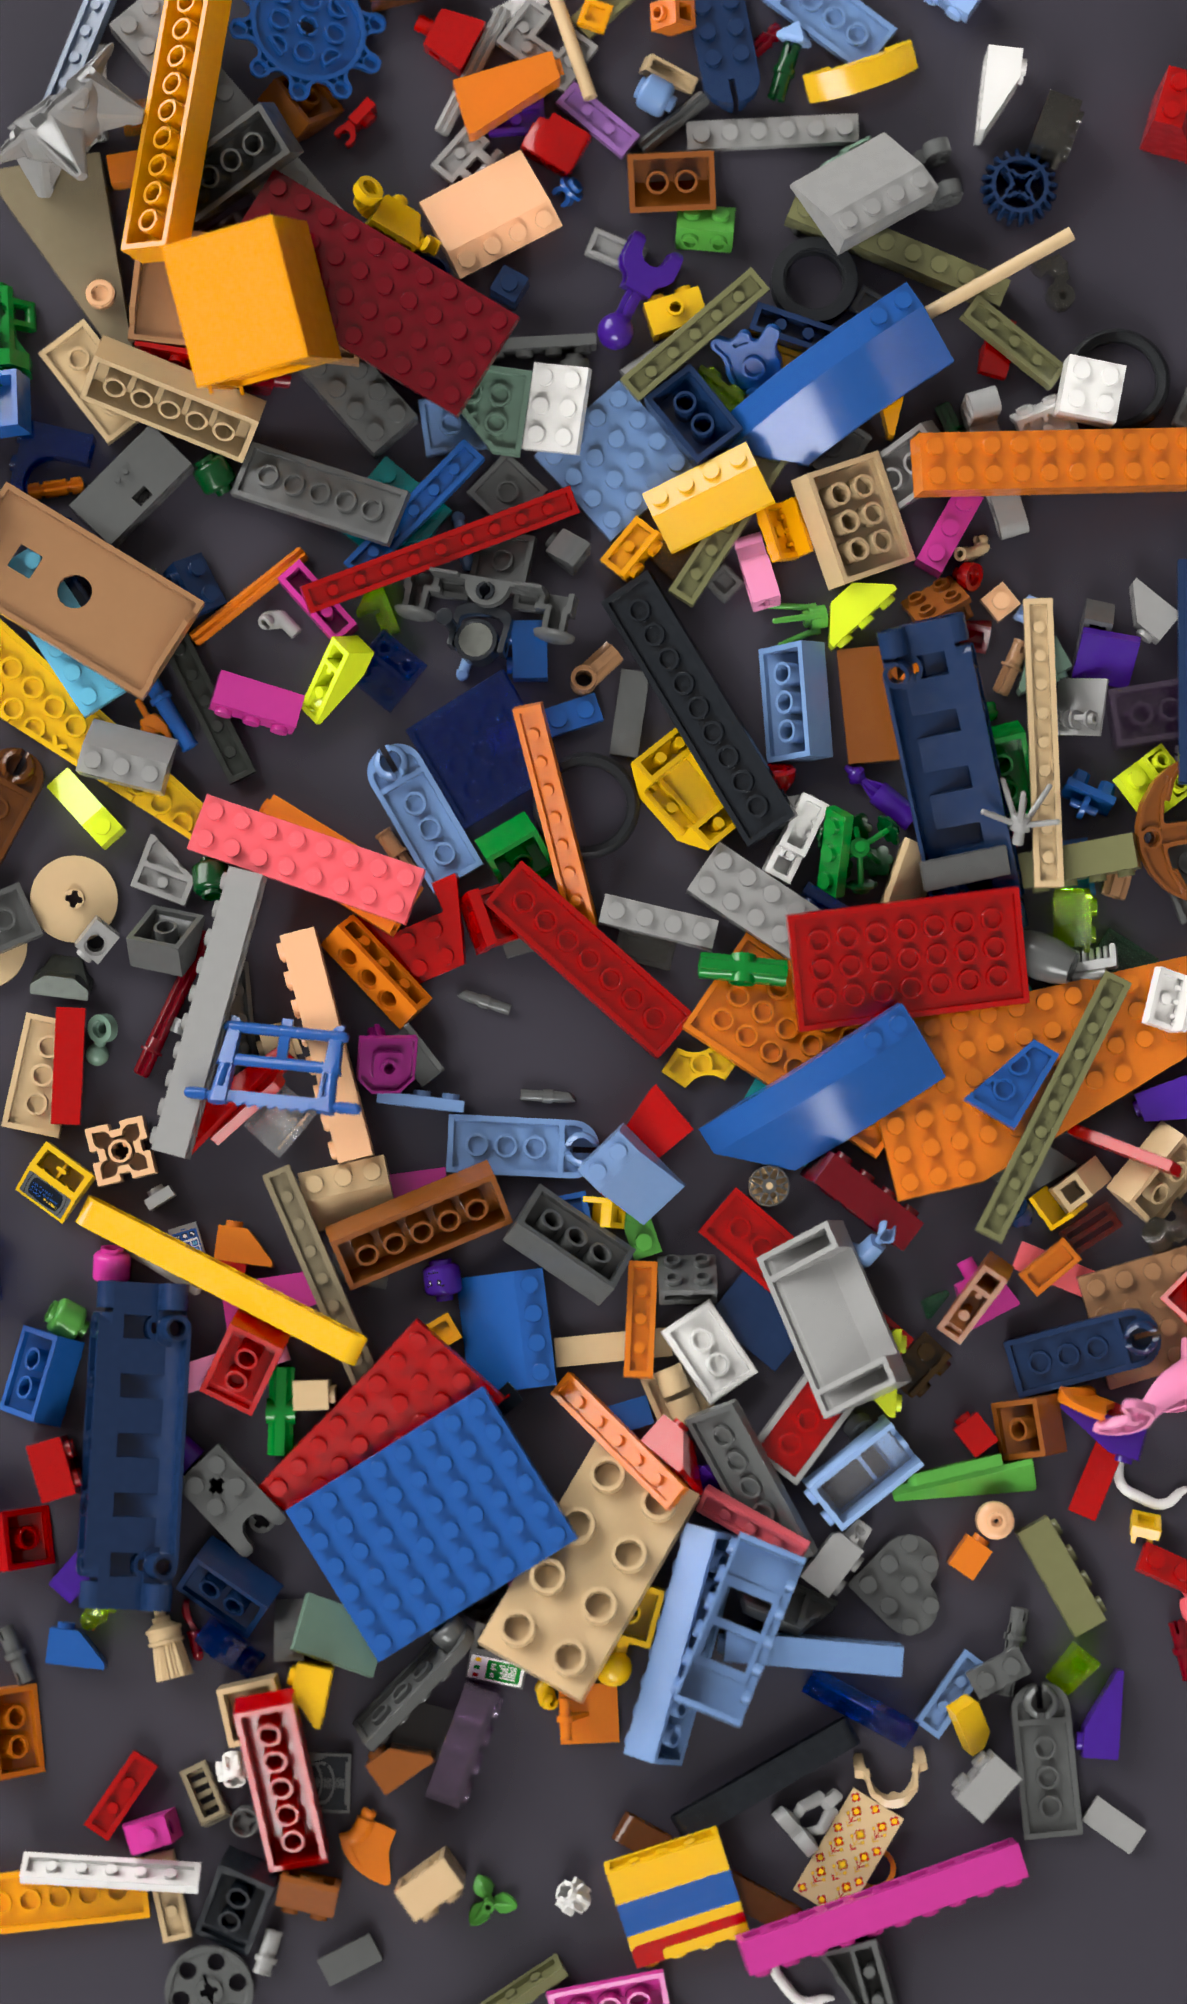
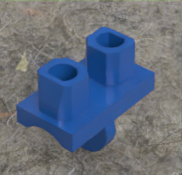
(1087, 798)

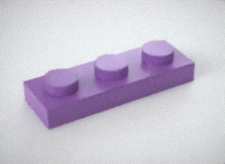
(598, 121)

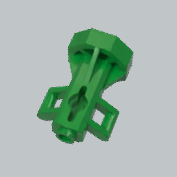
(11, 351)

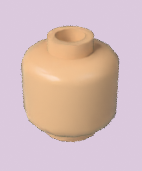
(988, 1513)

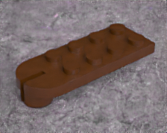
(17, 793)

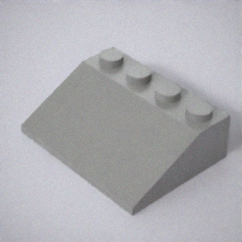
(865, 191)

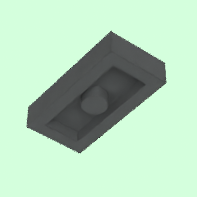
(998, 1672)

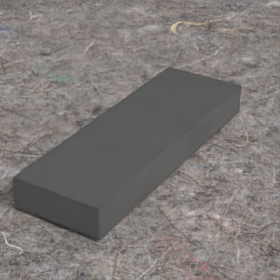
(629, 714)
(964, 868)

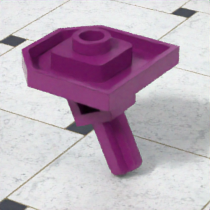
(386, 1061)

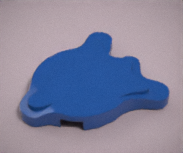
(749, 359)

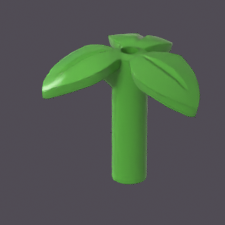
(480, 1911)

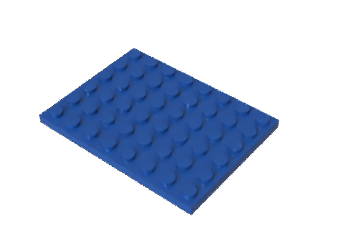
(431, 1524)

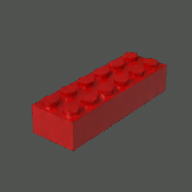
(281, 1780)

